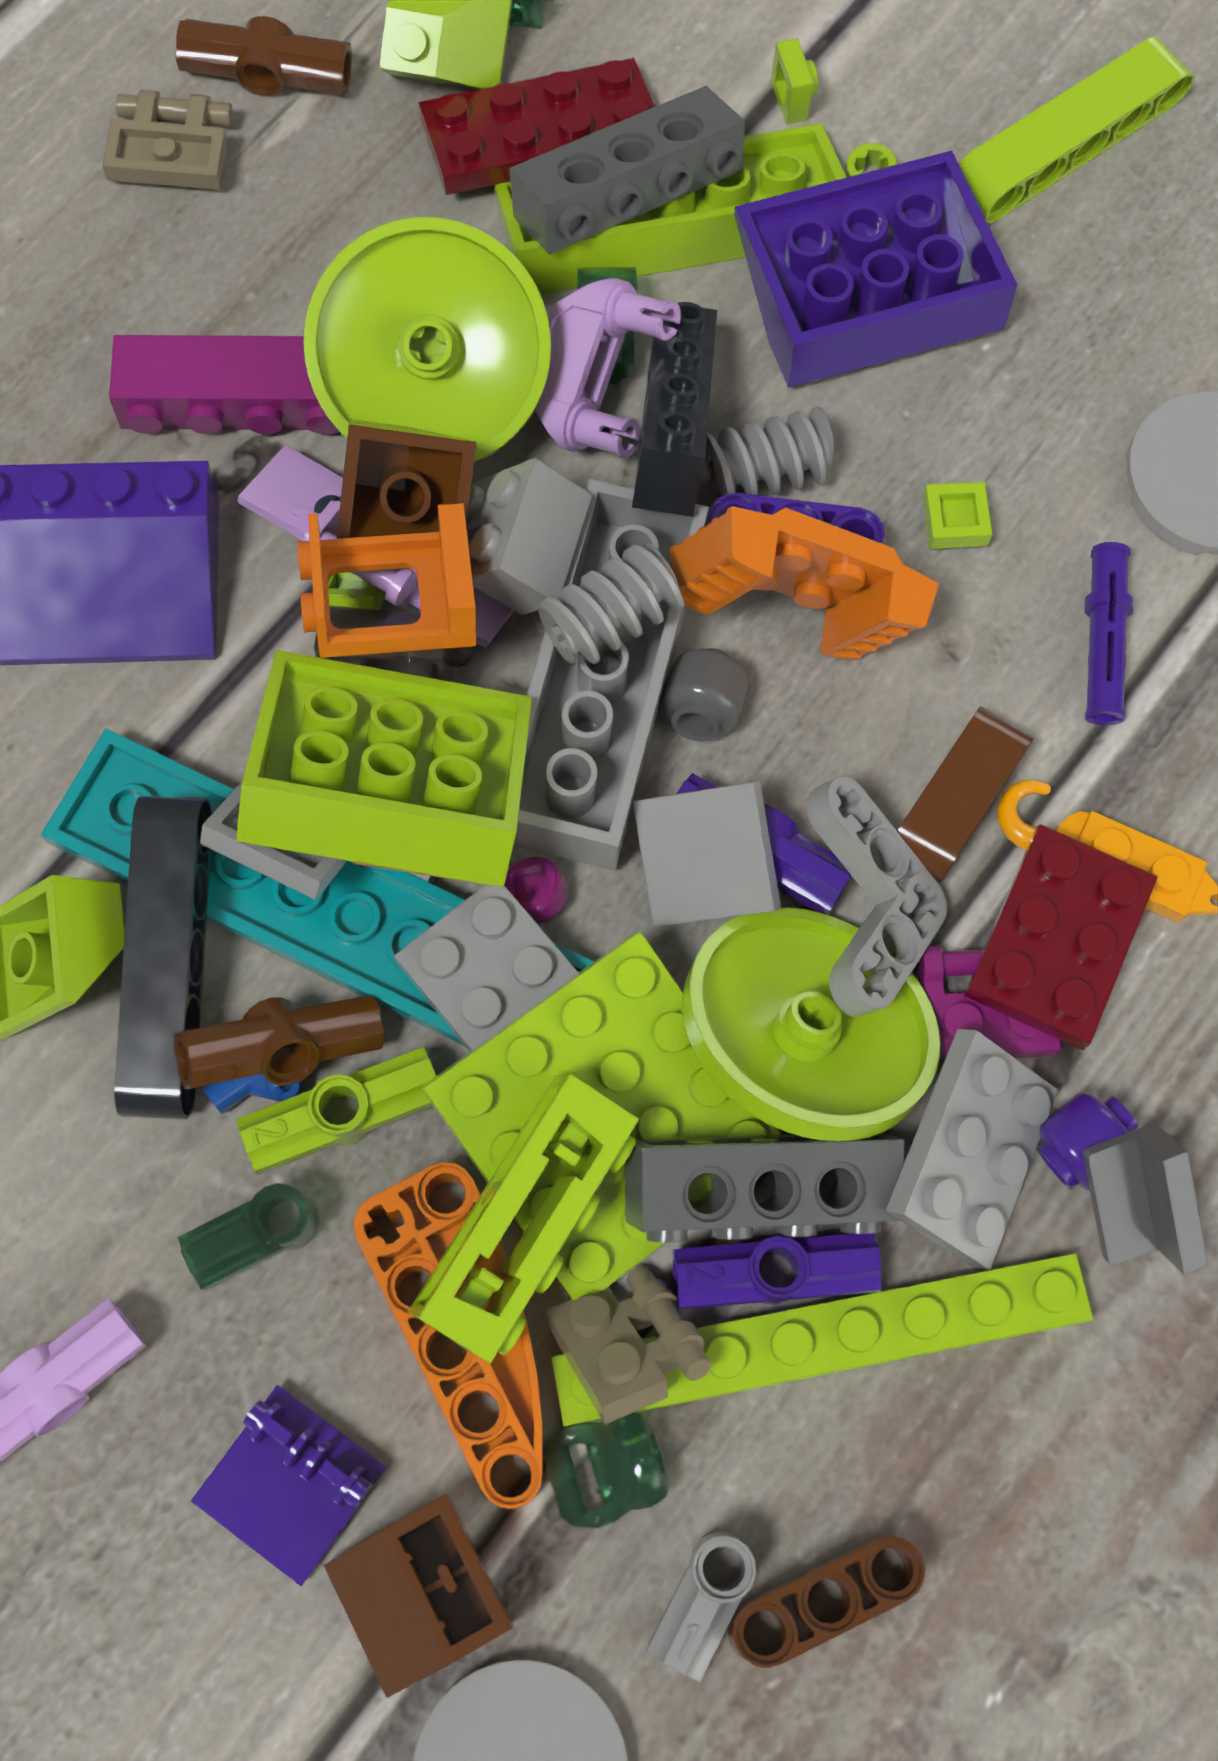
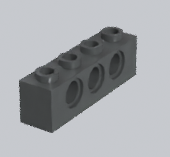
(627, 169)
(662, 1171)

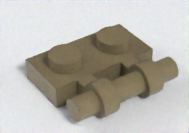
(168, 152)
(611, 1357)

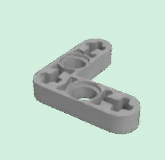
(895, 892)

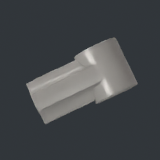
(700, 1610)

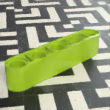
(1075, 127)

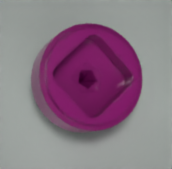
(537, 887)

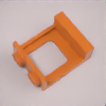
(443, 586)

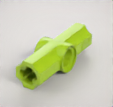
(298, 1123)

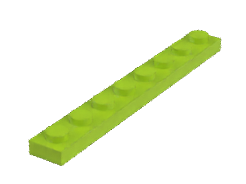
(865, 1332)

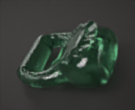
(623, 1463)

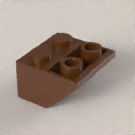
(418, 1595)

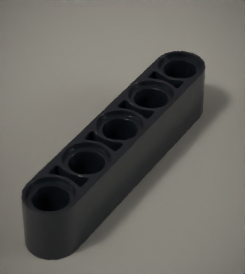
(161, 954)

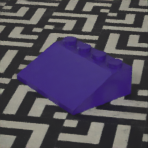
(874, 268)
(108, 562)

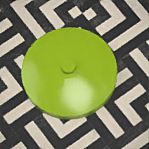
(429, 333)
(781, 1044)

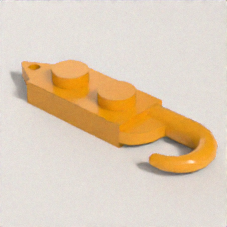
(1182, 881)

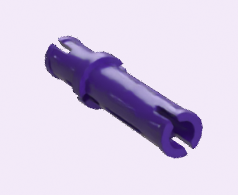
(1108, 612)

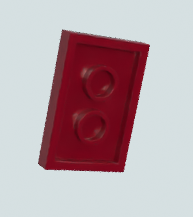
(1061, 937)

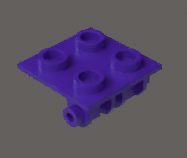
(288, 1484)

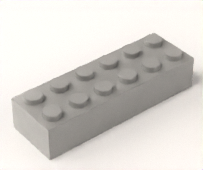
(598, 719)

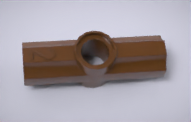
(263, 56)
(278, 1041)

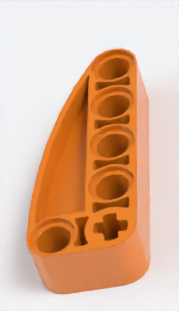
(508, 1379)

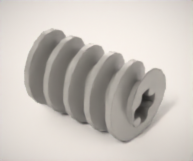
(770, 453)
(610, 601)

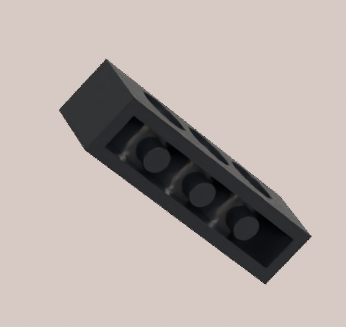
(676, 414)

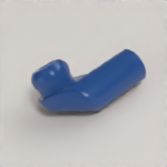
(229, 1093)

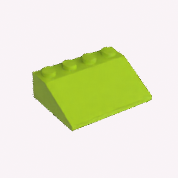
(385, 769)

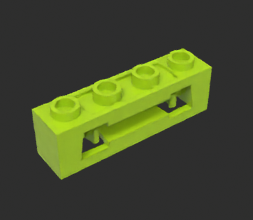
(535, 1260)

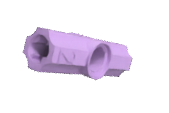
(53, 1378)

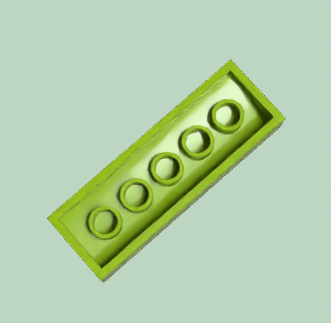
(687, 230)

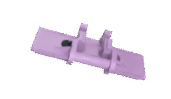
(298, 486)

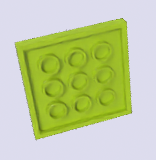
(627, 1039)

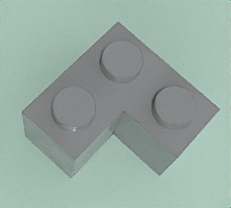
(524, 533)

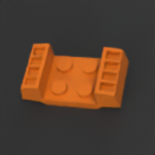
(856, 580)

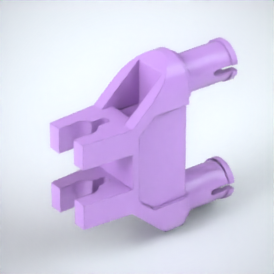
(584, 349)

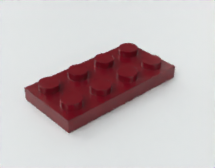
(497, 127)

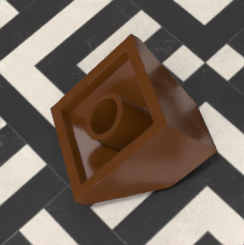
(399, 479)

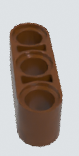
(963, 790)
(860, 1600)

